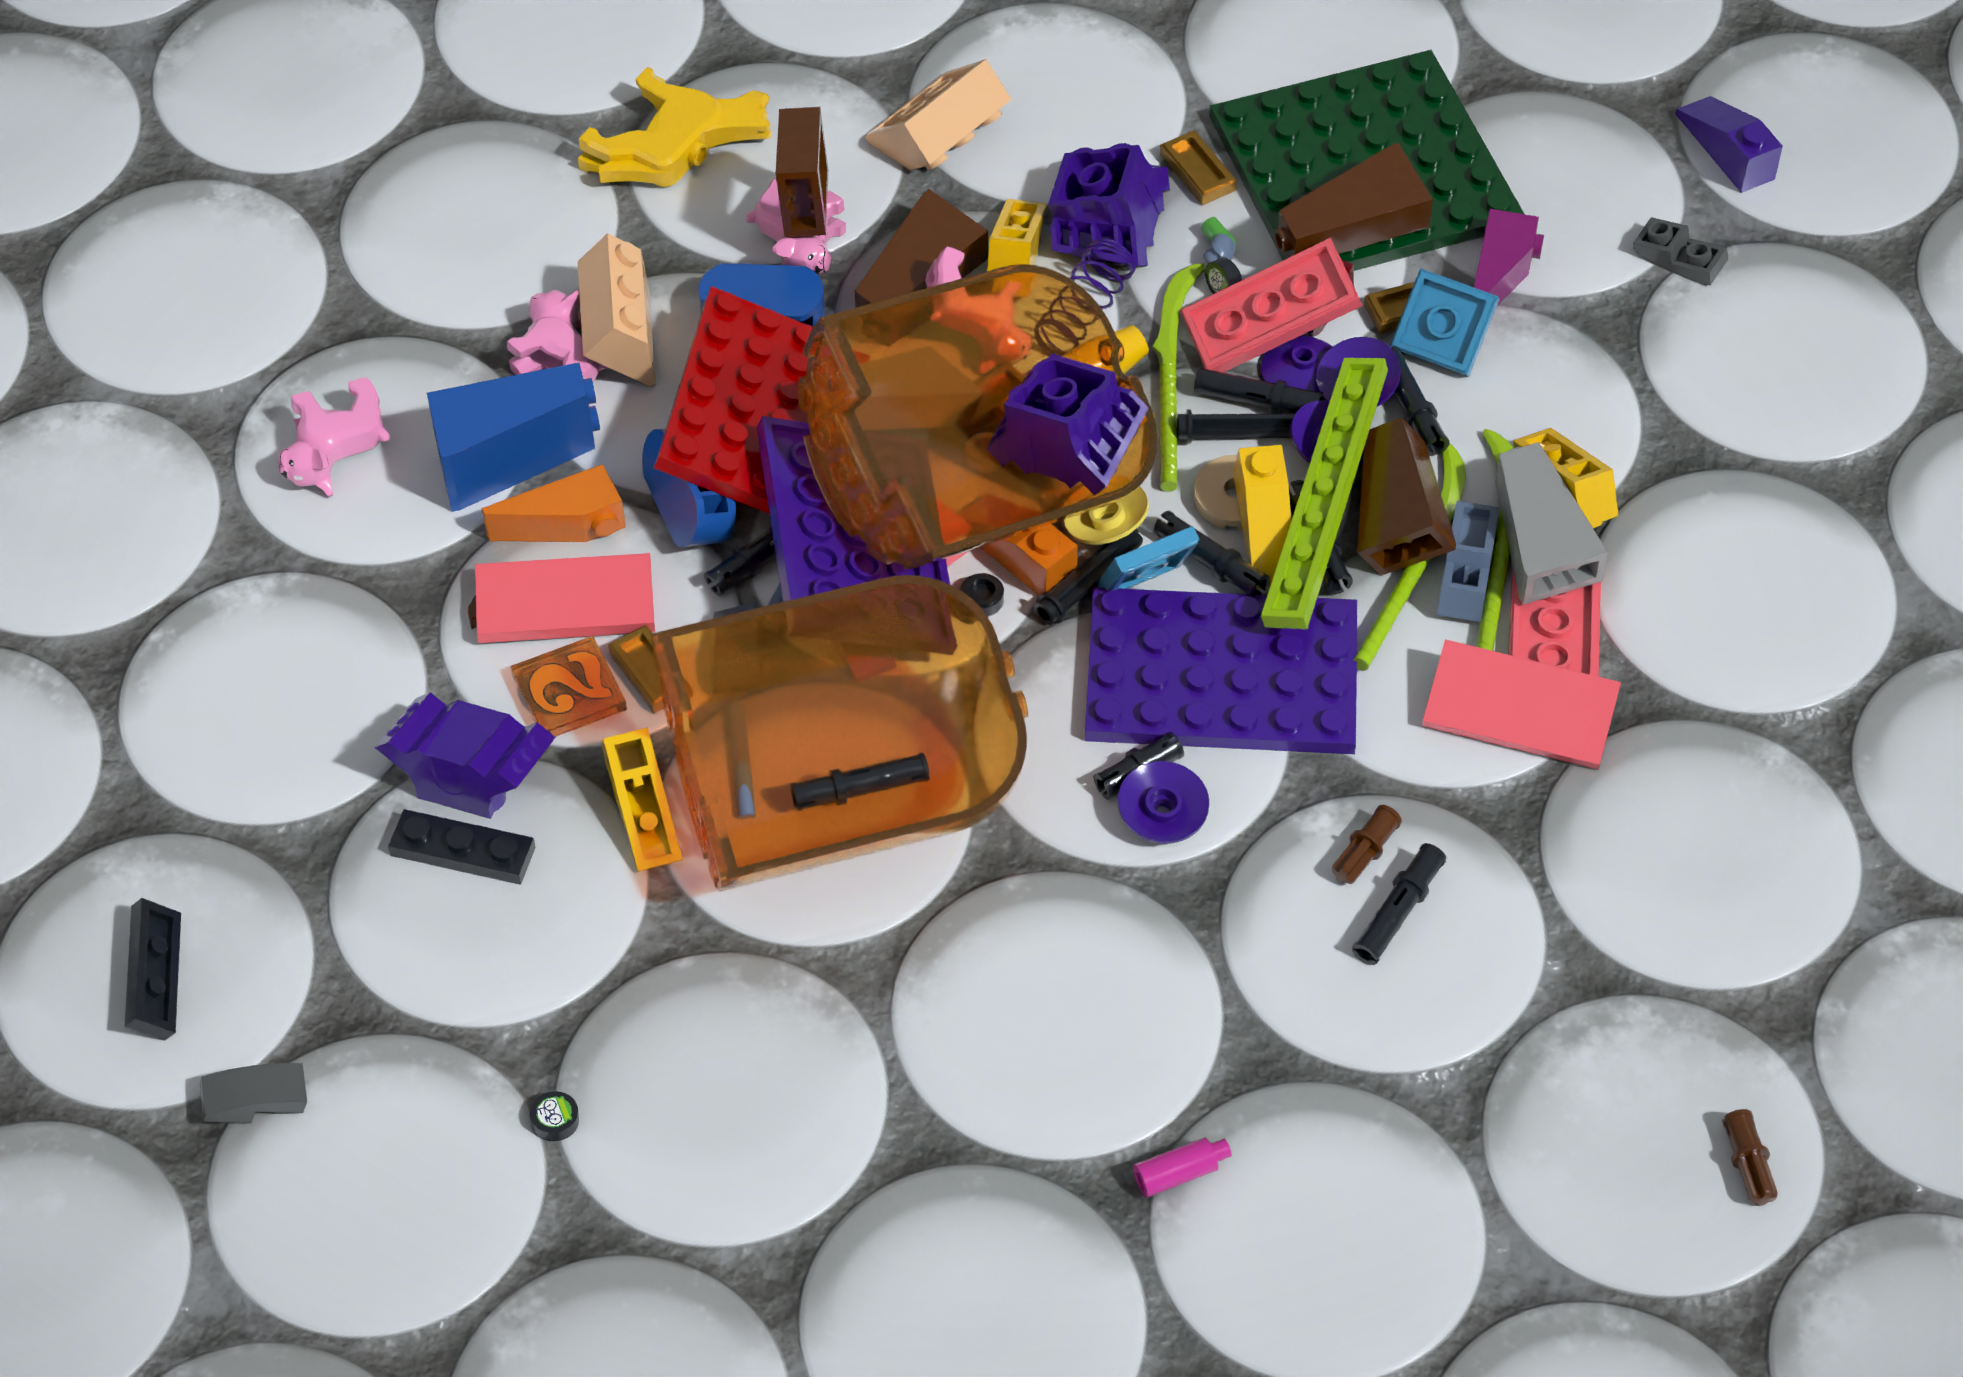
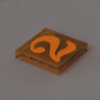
(569, 687)

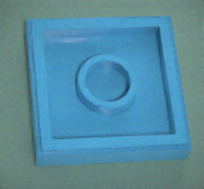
(1444, 322)
(1149, 560)

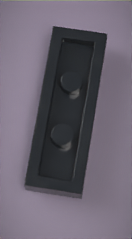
(462, 846)
(153, 969)

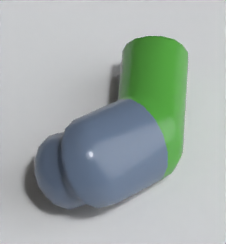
(1221, 240)

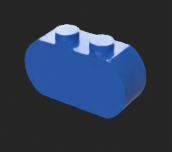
(782, 288)
(689, 511)

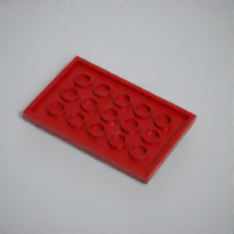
(736, 371)

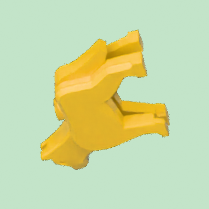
(677, 136)

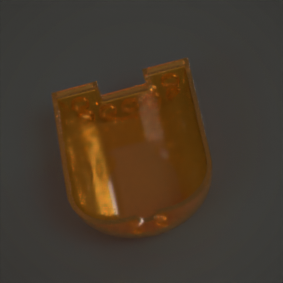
(914, 392)
(843, 688)

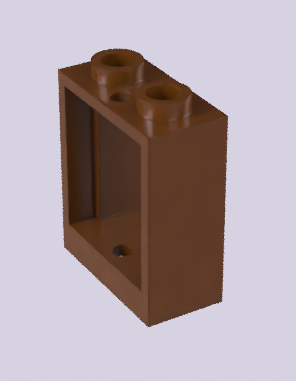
(802, 172)

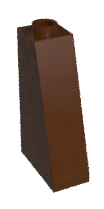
(1358, 207)
(915, 246)
(1400, 501)

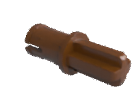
(1366, 844)
(1750, 1156)

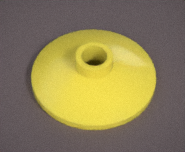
(1110, 521)

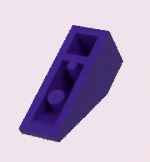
(1734, 141)

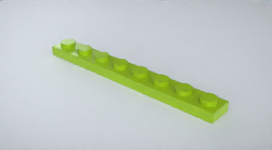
(1324, 494)

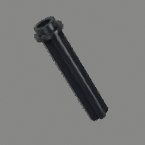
(1210, 426)
(1054, 604)

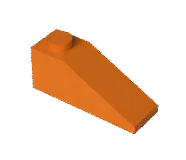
(561, 511)
(1037, 557)

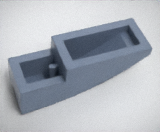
(1468, 565)

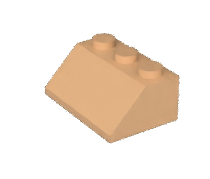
(941, 116)
(617, 309)

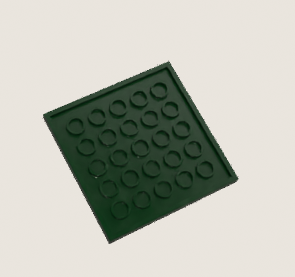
(1320, 128)

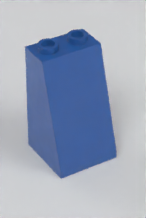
(511, 429)

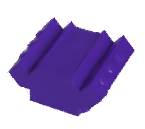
(1110, 197)
(1068, 423)
(463, 753)

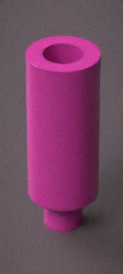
(1179, 1165)

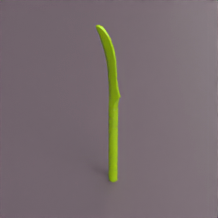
(1166, 350)
(1451, 493)
(1499, 560)

